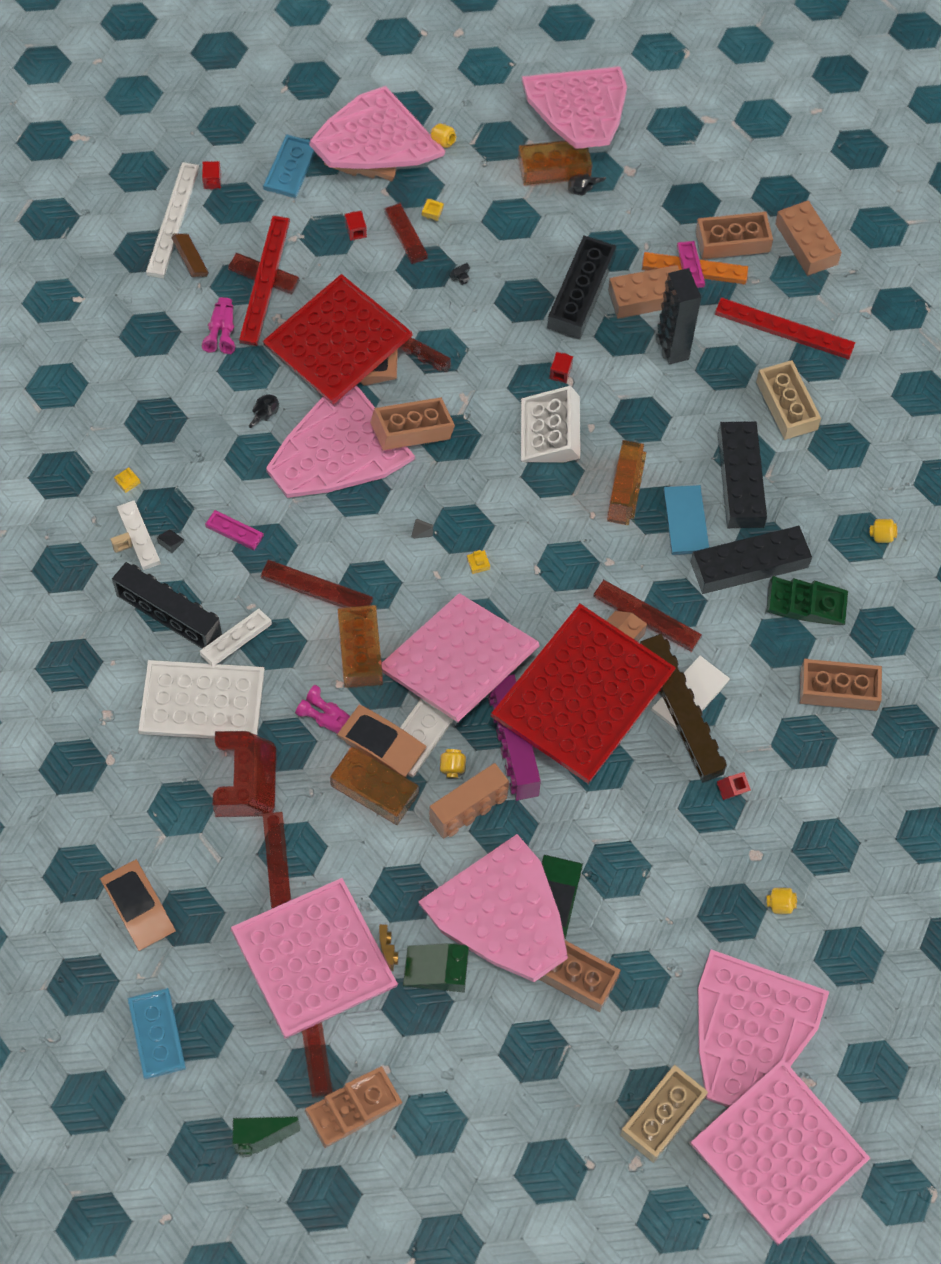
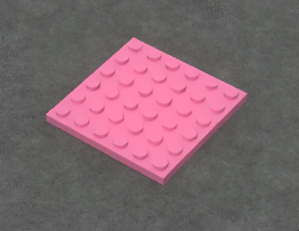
(459, 657)
(313, 957)
(780, 1151)

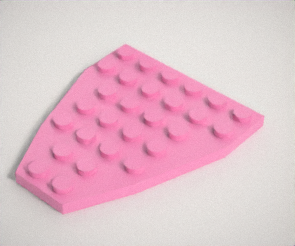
(579, 104)
(374, 133)
(334, 449)
(502, 911)
(750, 1023)

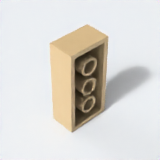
(788, 400)
(663, 1113)

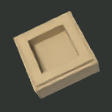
(121, 542)

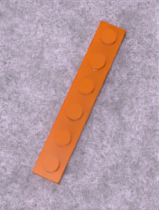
(710, 269)

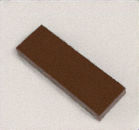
(190, 255)

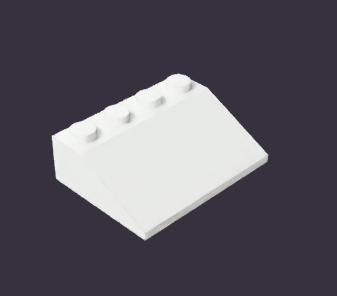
(551, 426)

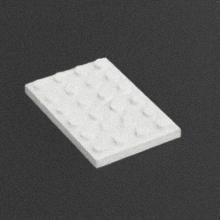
(200, 699)

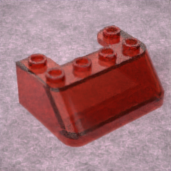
(254, 776)

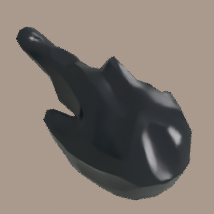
(582, 183)
(266, 407)

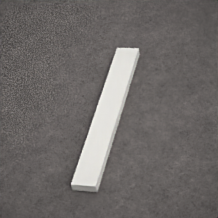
(172, 220)

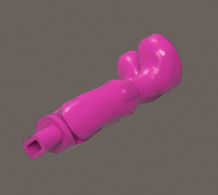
(220, 320)
(333, 716)

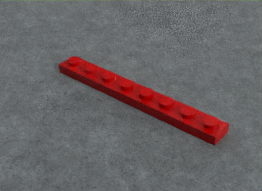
(264, 280)
(785, 328)

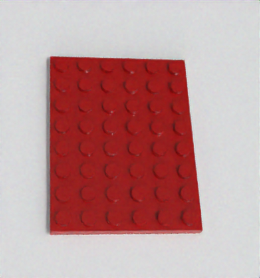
(583, 693)

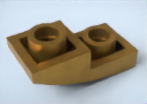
(388, 951)

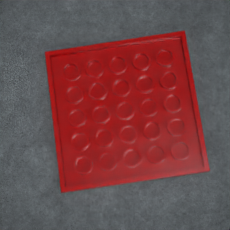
(337, 338)

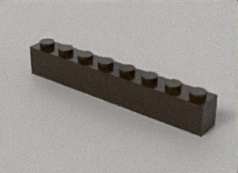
(687, 716)

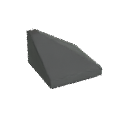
(422, 529)

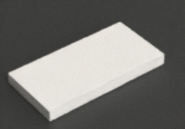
(705, 683)
(428, 727)

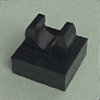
(461, 273)

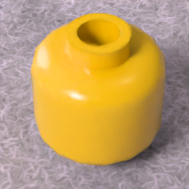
(443, 135)
(883, 530)
(452, 763)
(782, 900)

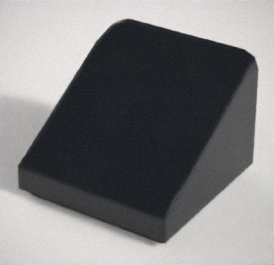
(170, 540)

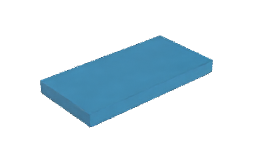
(290, 166)
(685, 519)
(156, 1033)

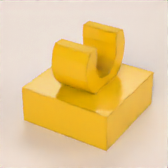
(432, 209)
(127, 480)
(478, 561)

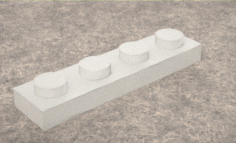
(139, 535)
(235, 637)

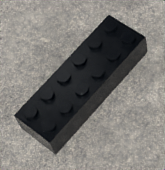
(581, 287)
(678, 316)
(742, 475)
(751, 559)
(166, 605)

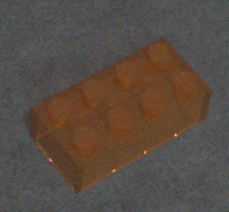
(552, 162)
(627, 483)
(360, 646)
(374, 785)

